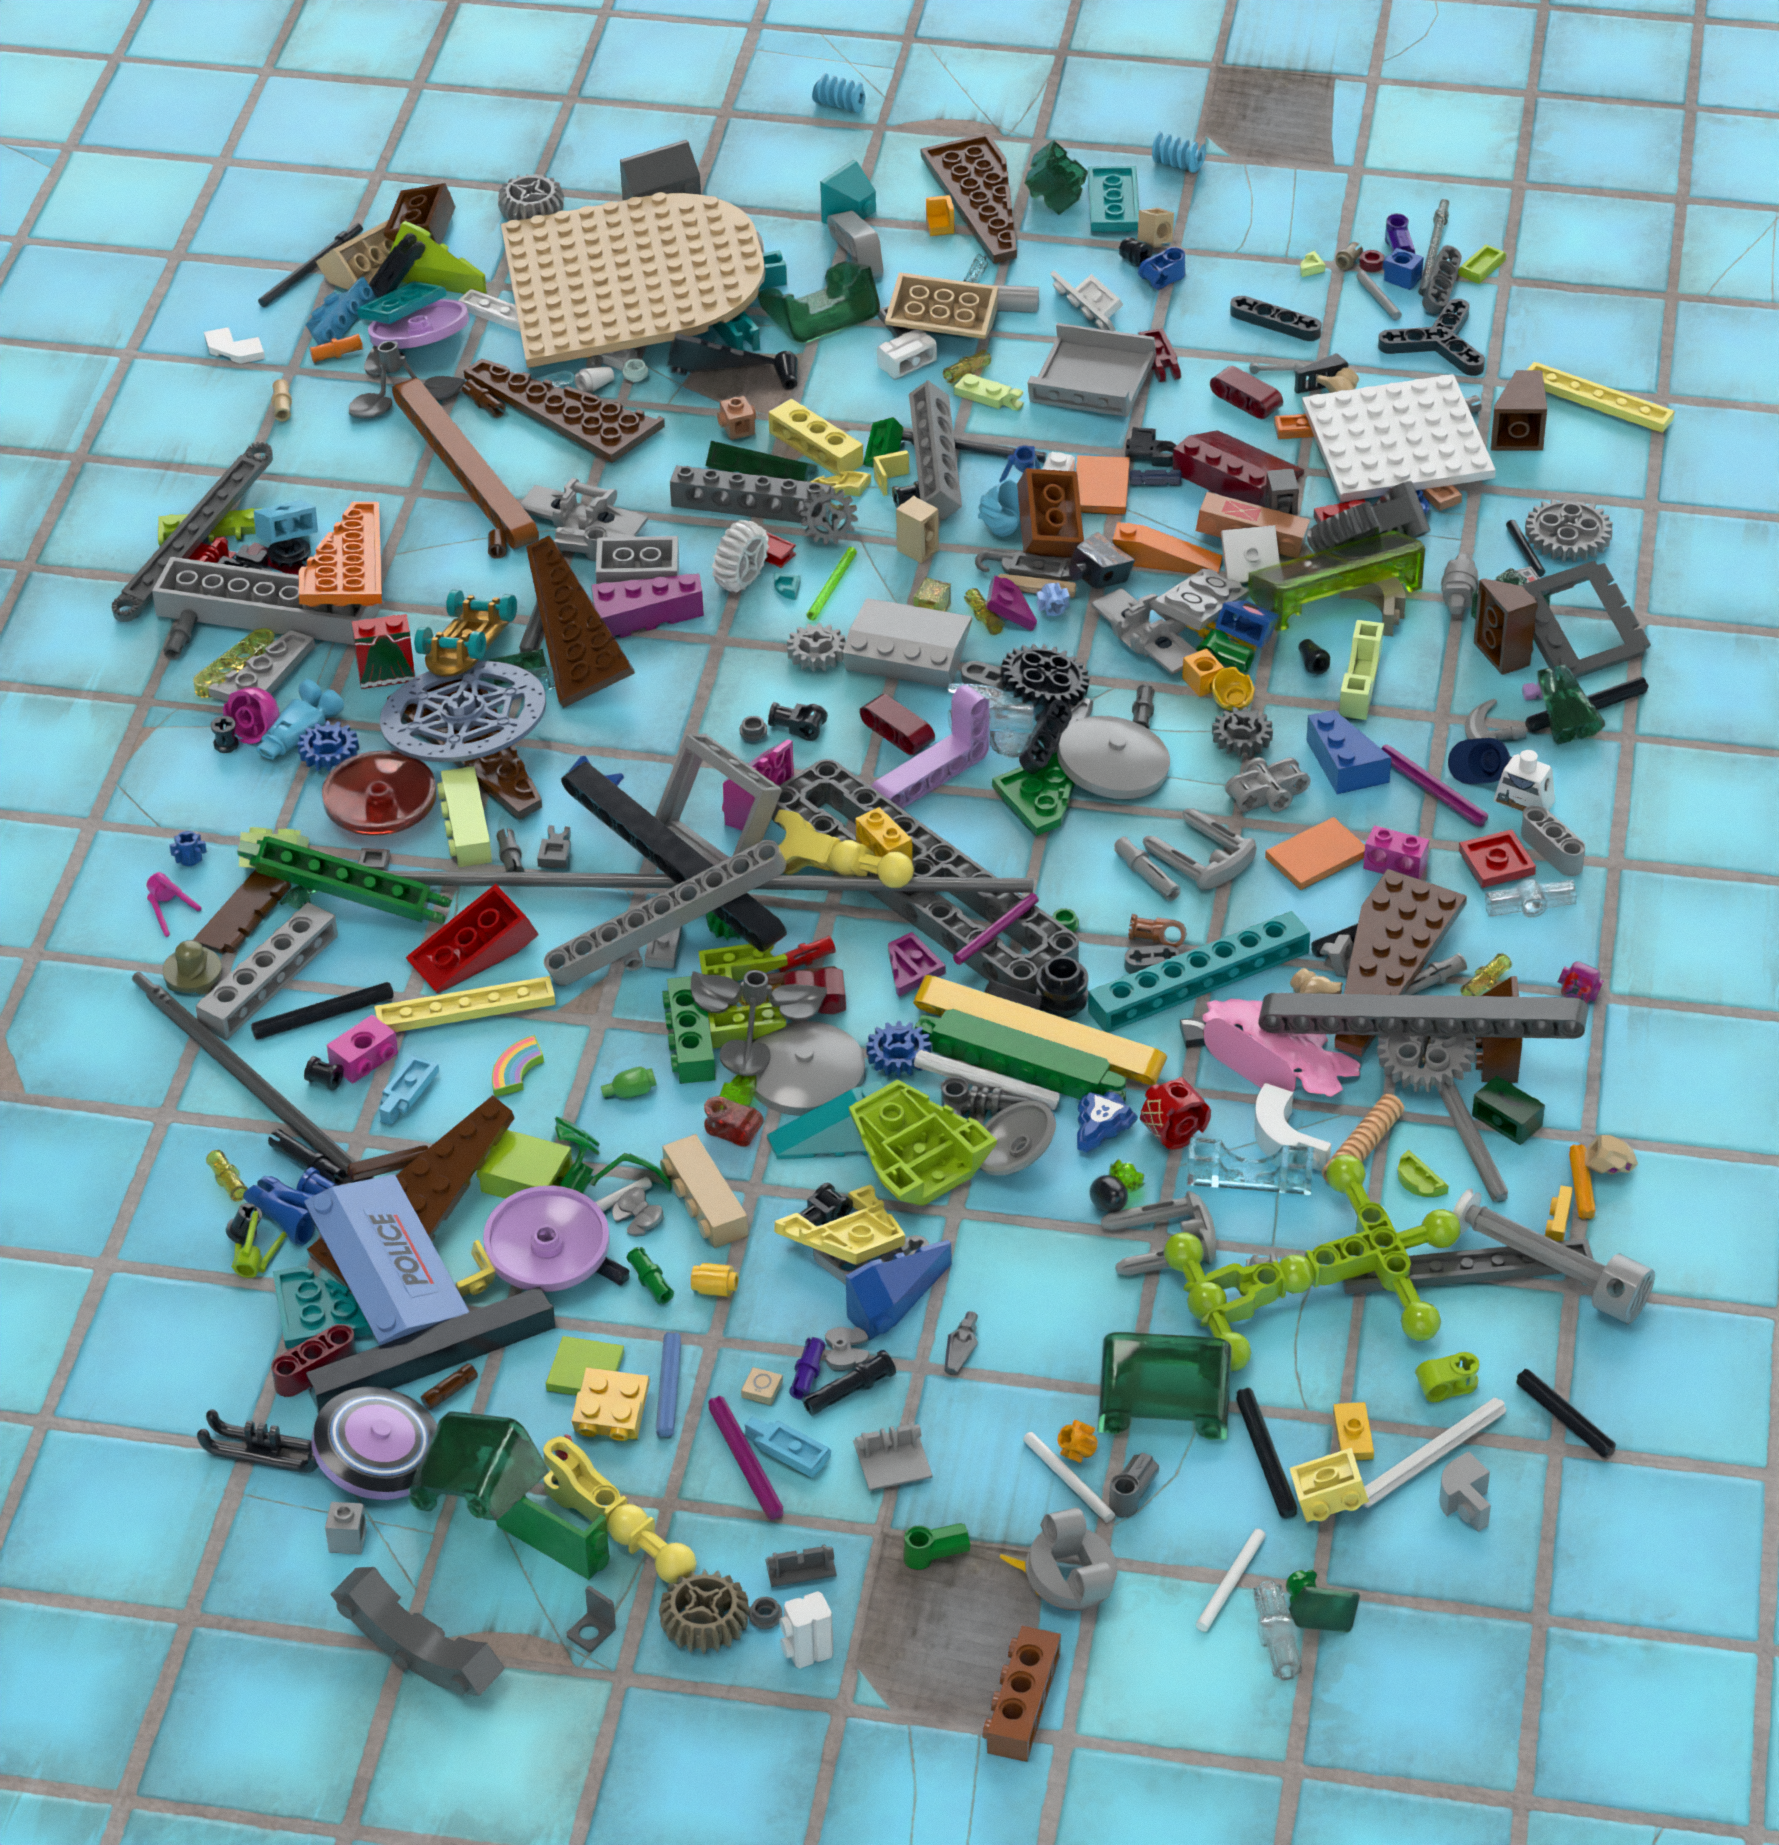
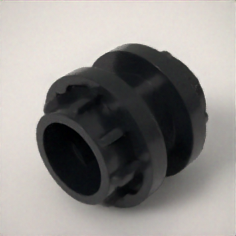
(1062, 986)

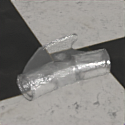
(1004, 709)

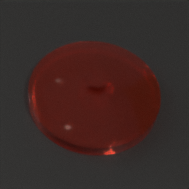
(379, 793)

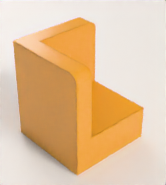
(940, 215)

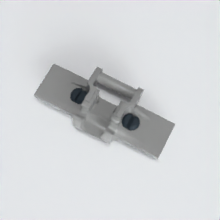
(567, 513)
(1131, 625)

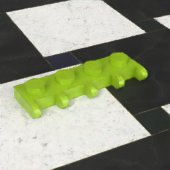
(234, 523)

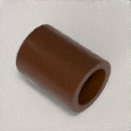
(497, 543)

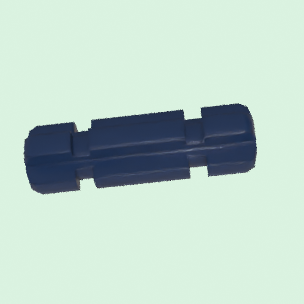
(1155, 477)

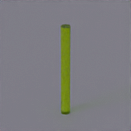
(831, 583)

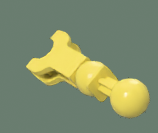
(847, 857)
(628, 1524)

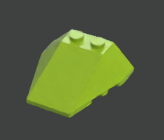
(917, 1143)

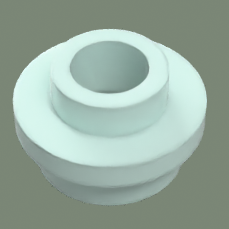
(635, 370)

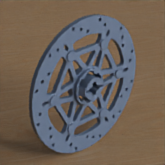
(463, 713)

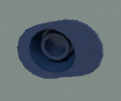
(1478, 760)

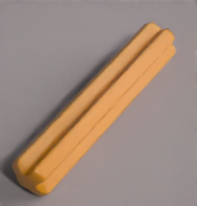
(1582, 1182)

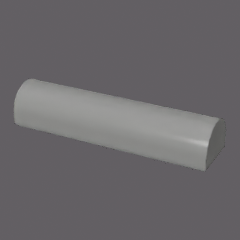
(1017, 298)

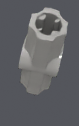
(582, 540)

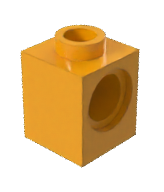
(1200, 670)

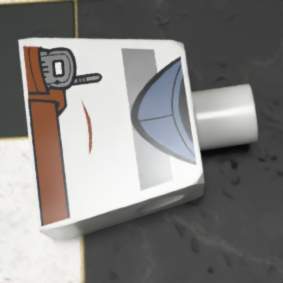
(1526, 783)

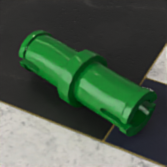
(650, 1275)

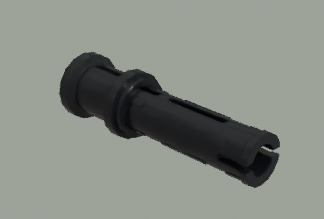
(862, 1376)

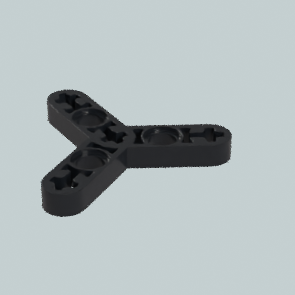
(1438, 338)

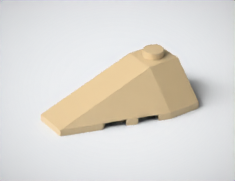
(356, 258)

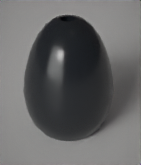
(1108, 1193)

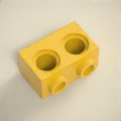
(882, 834)

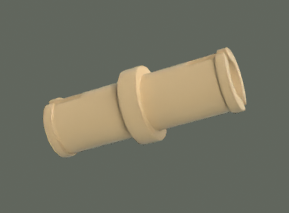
(281, 400)

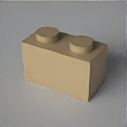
(917, 529)

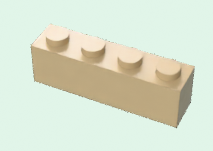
(704, 1191)

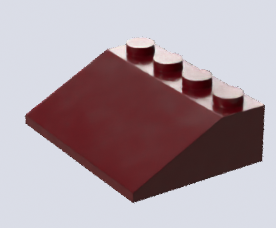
(1227, 466)

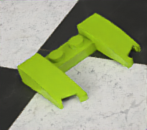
(735, 963)

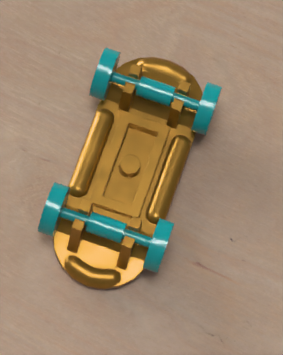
(467, 636)

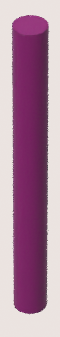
(996, 928)

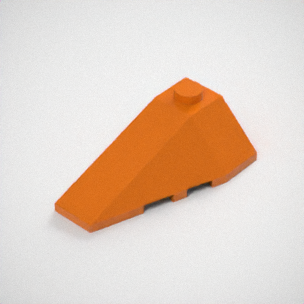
(1162, 551)

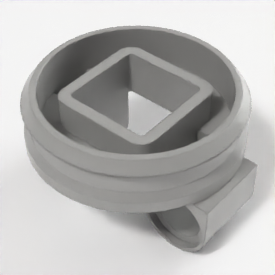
(1065, 1536)

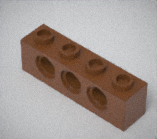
(1030, 1671)

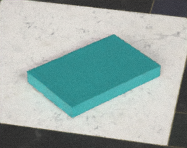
(401, 302)

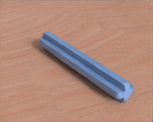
(668, 1384)

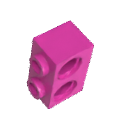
(1396, 852)

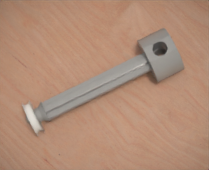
(1606, 1279)

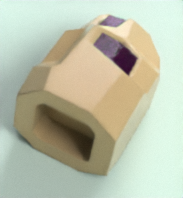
(1610, 1155)

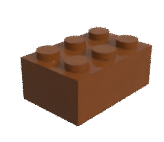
(1050, 512)

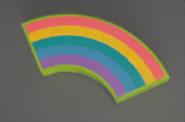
(514, 1064)

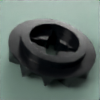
(282, 552)

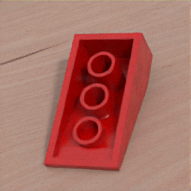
(473, 941)

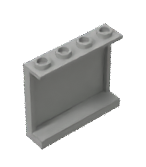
(1093, 370)

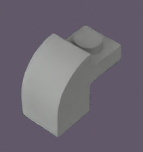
(1462, 1490)

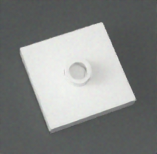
(1248, 551)

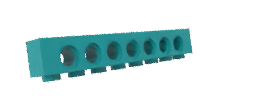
(1198, 972)

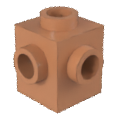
(737, 417)

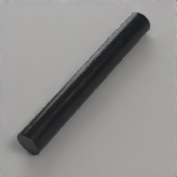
(1525, 547)

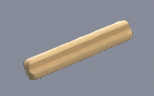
(1033, 585)

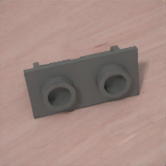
(802, 1567)

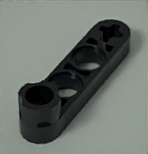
(1048, 730)

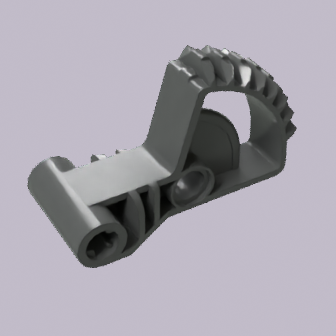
(1395, 510)

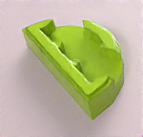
(1419, 1178)

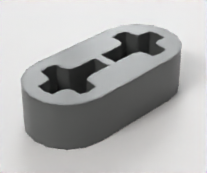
(1147, 956)

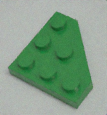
(1038, 797)

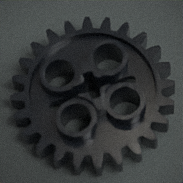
(1044, 676)

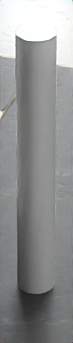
(1376, 292)

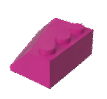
(775, 765)

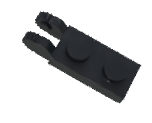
(397, 265)

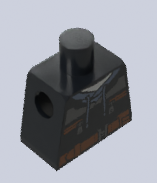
(1100, 562)

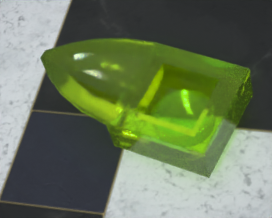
(740, 1090)

